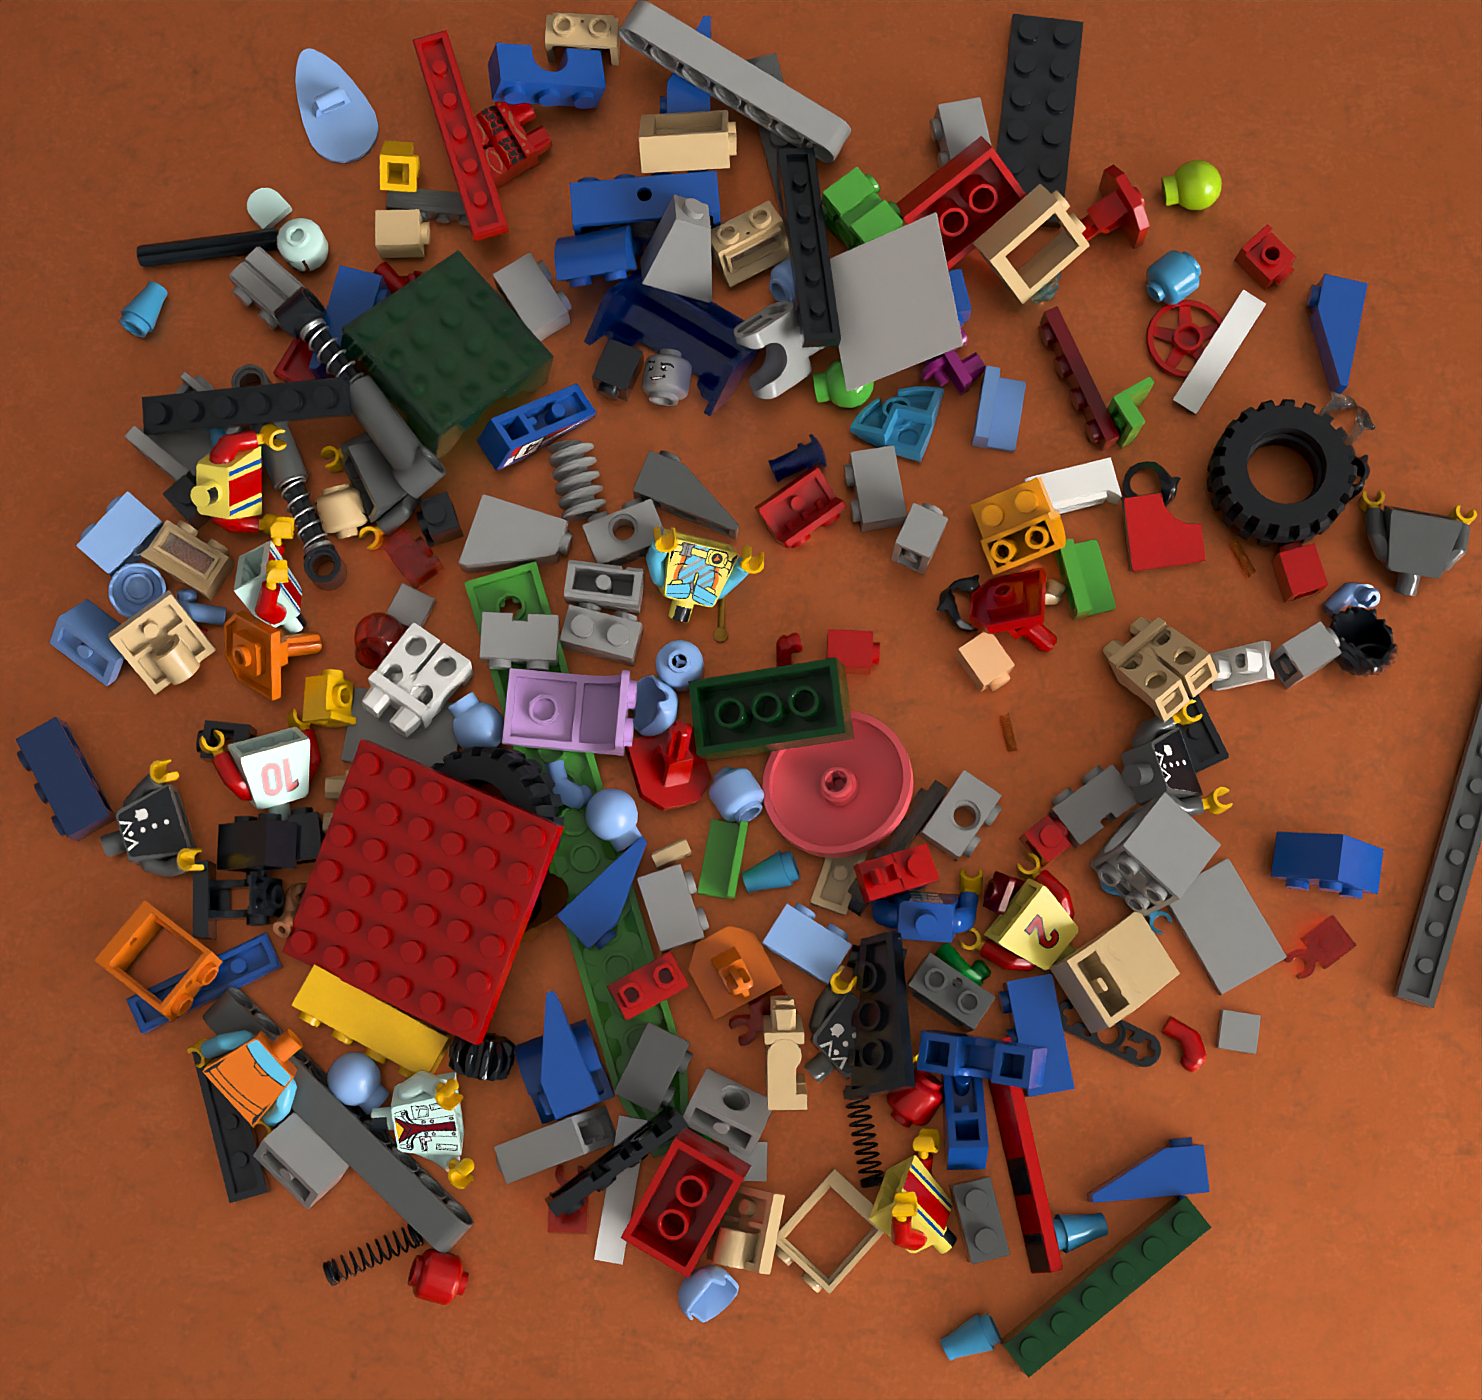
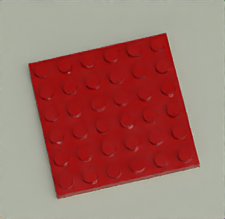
(422, 890)

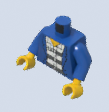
(929, 914)

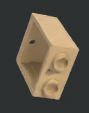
(686, 141)
(1017, 226)
(788, 1252)

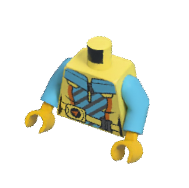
(696, 569)

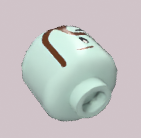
(302, 244)

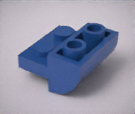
(596, 254)
(530, 1060)

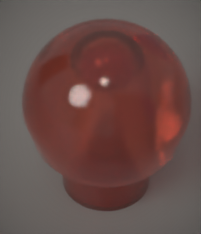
(375, 638)

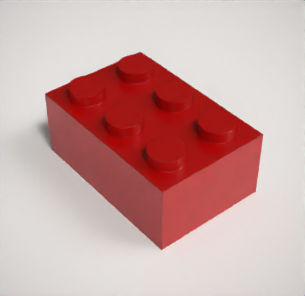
(967, 196)
(685, 1201)

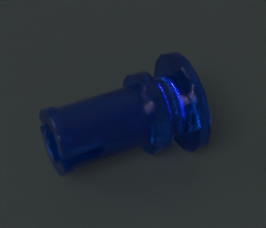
(798, 459)

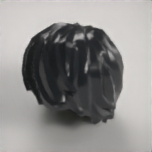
(1364, 642)

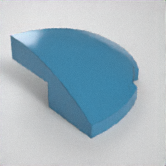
(901, 421)

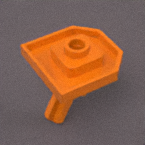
(259, 650)
(731, 970)

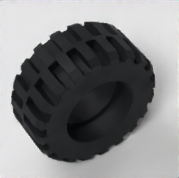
(1310, 437)
(509, 772)

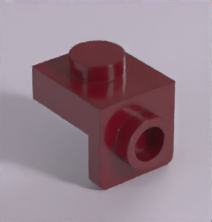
(1000, 891)

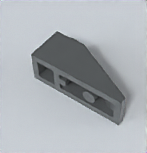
(681, 494)

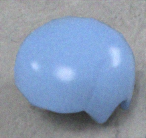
(134, 588)
(655, 706)
(706, 1292)

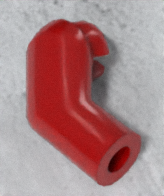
(392, 279)
(1191, 1043)

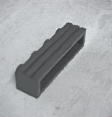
(432, 204)

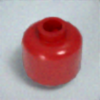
(918, 1103)
(437, 1277)

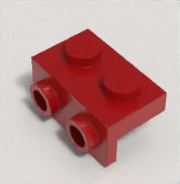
(800, 508)

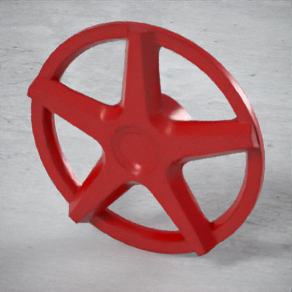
(1185, 338)

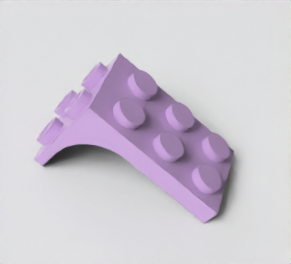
(569, 711)

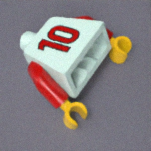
(268, 584)
(269, 767)

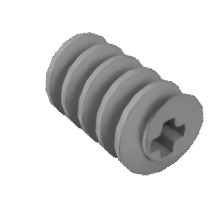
(575, 479)

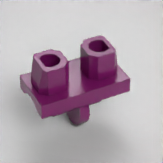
(959, 371)

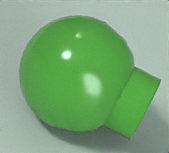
(832, 387)

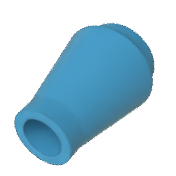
(142, 312)
(773, 872)
(1078, 1229)
(973, 1337)

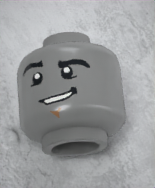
(666, 377)

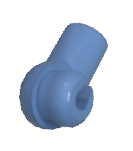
(1351, 595)
(198, 611)
(571, 793)

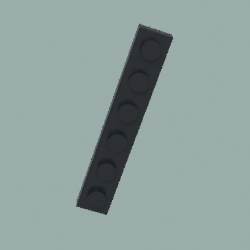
(808, 247)
(247, 406)

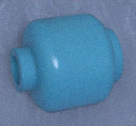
(1173, 277)

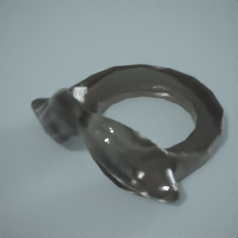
(1362, 422)

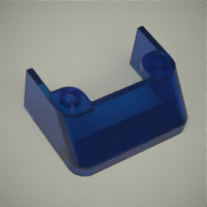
(677, 322)

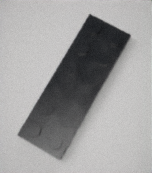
(1039, 102)

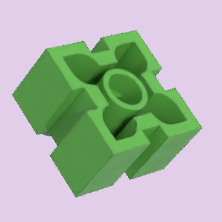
(856, 211)

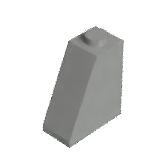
(681, 251)
(512, 536)
(555, 1144)

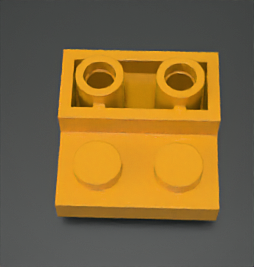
(1018, 525)

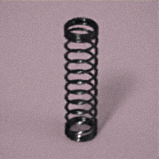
(872, 1180)
(330, 1272)

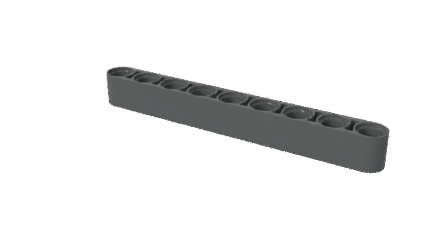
(350, 1134)

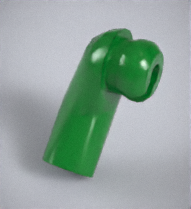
(977, 972)

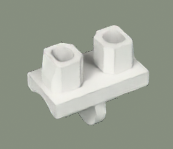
(1242, 665)

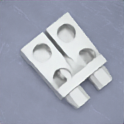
(416, 680)

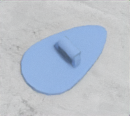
(333, 109)

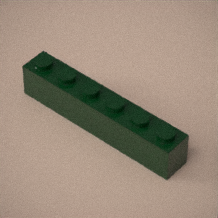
(1104, 1284)

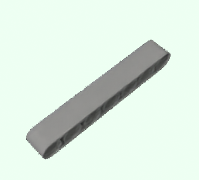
(734, 81)

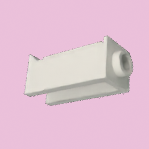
(1081, 485)

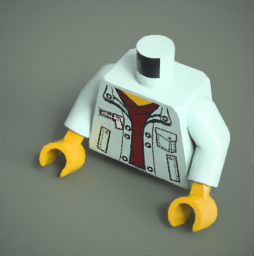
(428, 1122)

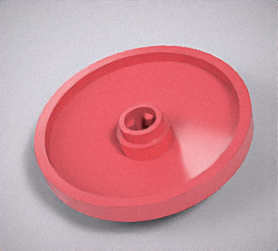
(840, 793)

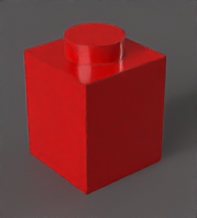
(1299, 571)
(853, 649)

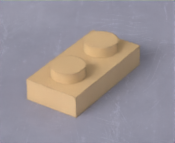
(834, 883)

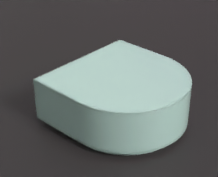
(267, 207)

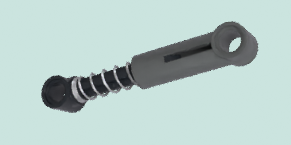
(412, 462)
(289, 475)

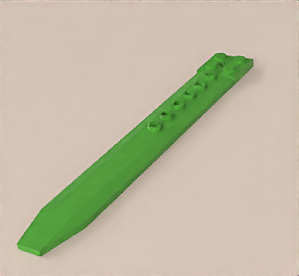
(582, 860)

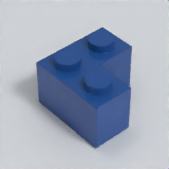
(1327, 860)

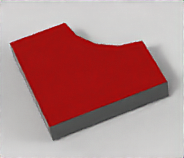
(1157, 537)

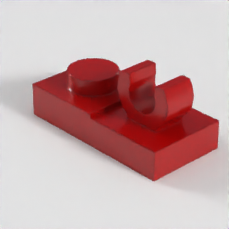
(896, 873)

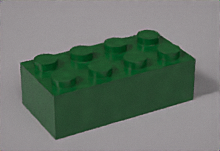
(771, 709)

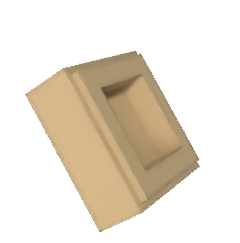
(671, 854)

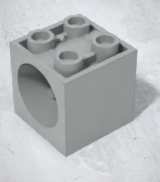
(1154, 855)

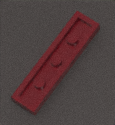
(1083, 390)

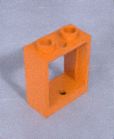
(132, 940)

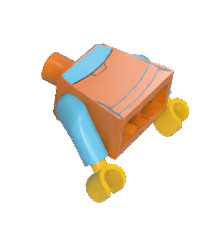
(252, 1073)

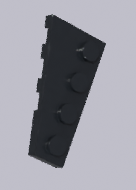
(883, 1036)
(623, 1155)

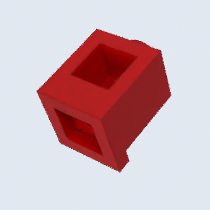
(1258, 266)
(1046, 839)

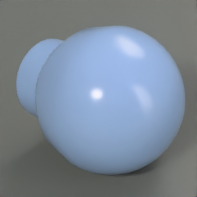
(476, 723)
(613, 817)
(357, 1081)

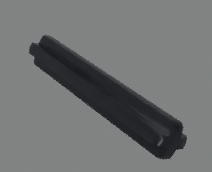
(206, 247)

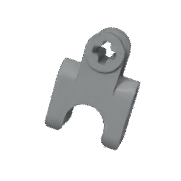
(785, 358)

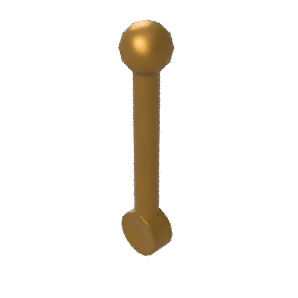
(720, 633)

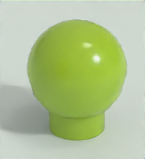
(1192, 186)

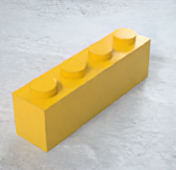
(370, 1022)

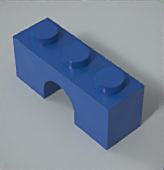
(519, 79)
(982, 1057)

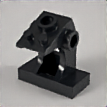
(214, 900)

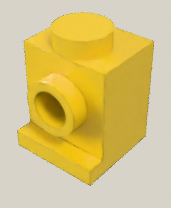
(399, 166)
(328, 700)

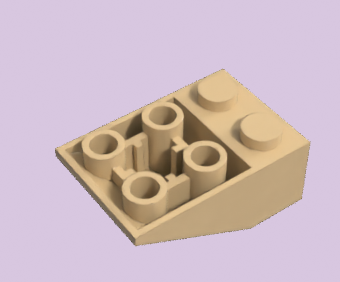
(1115, 972)

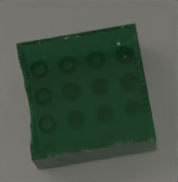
(446, 351)

